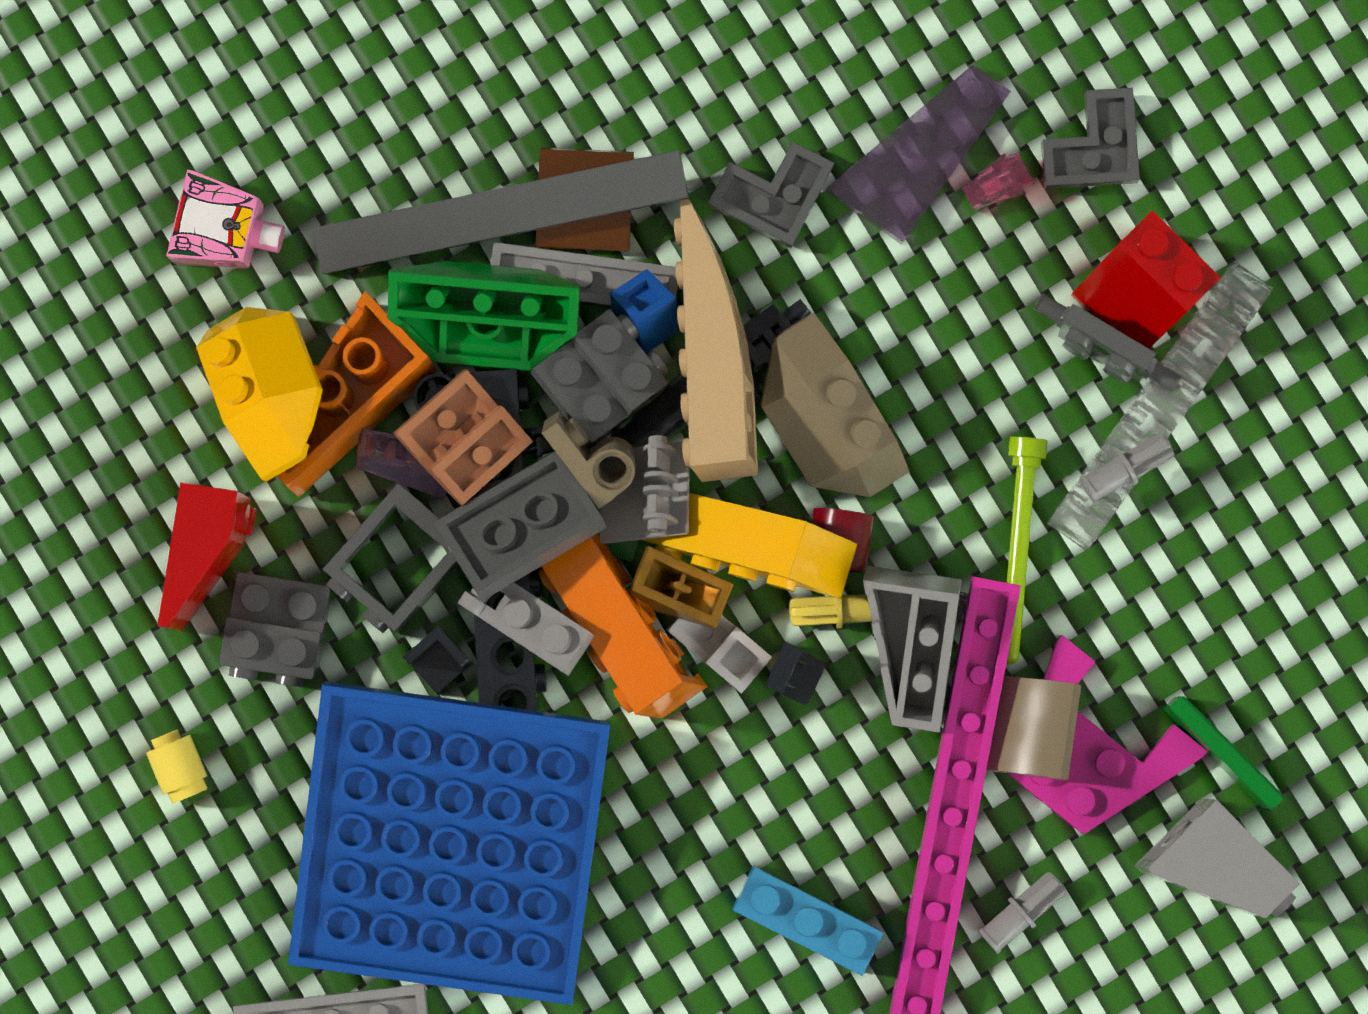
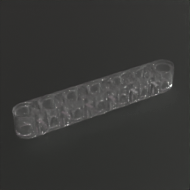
(1155, 408)

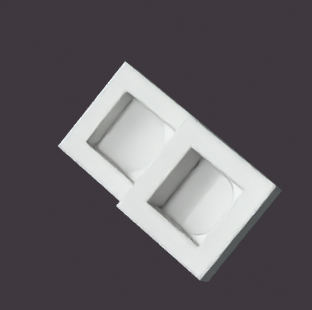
(723, 650)

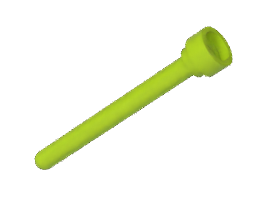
(1026, 457)

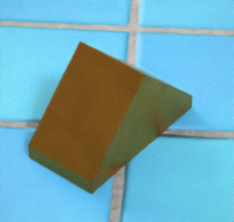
(680, 589)

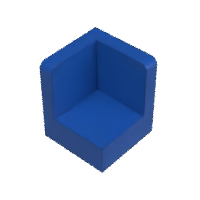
(649, 308)

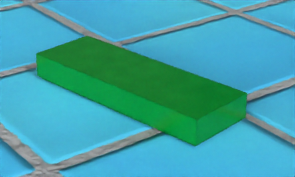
(1224, 753)

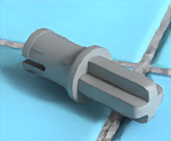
(1126, 467)
(1022, 911)

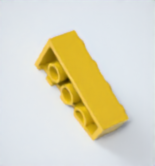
(762, 545)

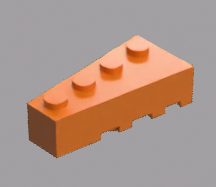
(362, 382)
(625, 641)

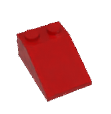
(204, 542)

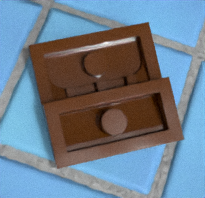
(598, 233)

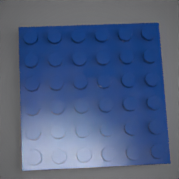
(448, 842)

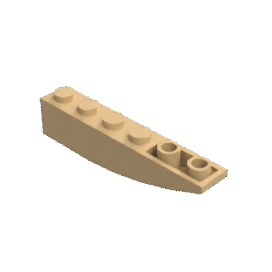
(715, 360)

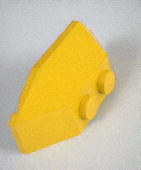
(263, 386)

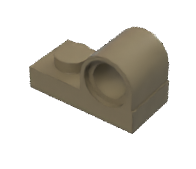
(570, 442)

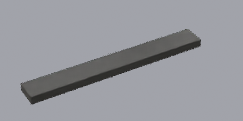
(501, 212)

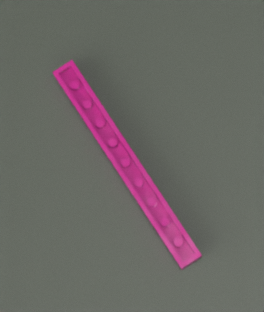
(955, 797)

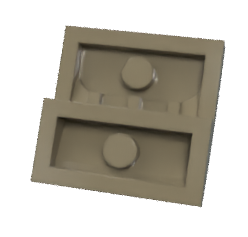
(1034, 728)

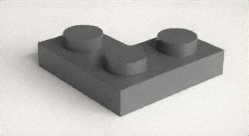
(1106, 153)
(774, 207)

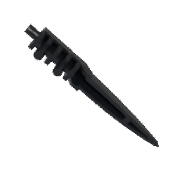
(664, 413)

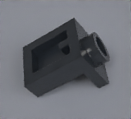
(795, 674)

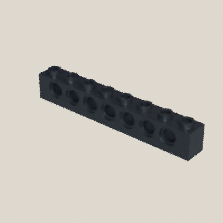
(529, 677)

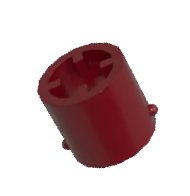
(851, 526)

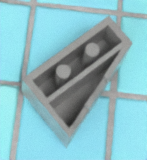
(914, 640)

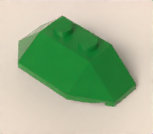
(483, 312)

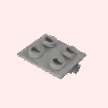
(655, 500)

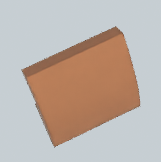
(463, 437)

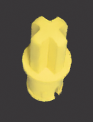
(829, 610)

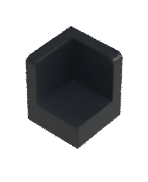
(438, 659)

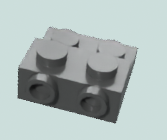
(602, 375)
(275, 629)

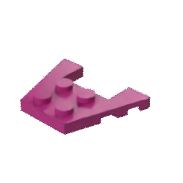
(1101, 771)

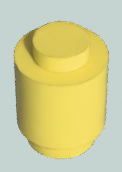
(177, 766)

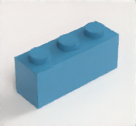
(807, 920)

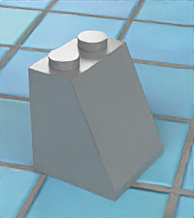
(1220, 861)

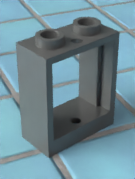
(347, 587)

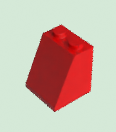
(1146, 282)

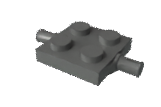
(1090, 336)

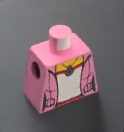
(219, 225)

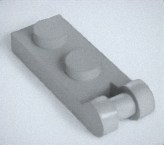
(533, 626)

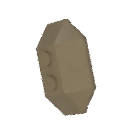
(828, 414)

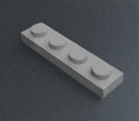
(593, 274)
(387, 1000)

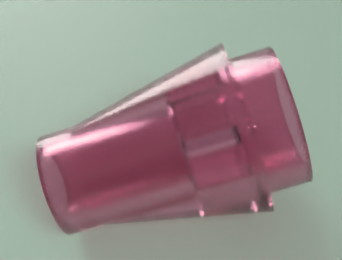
(999, 182)

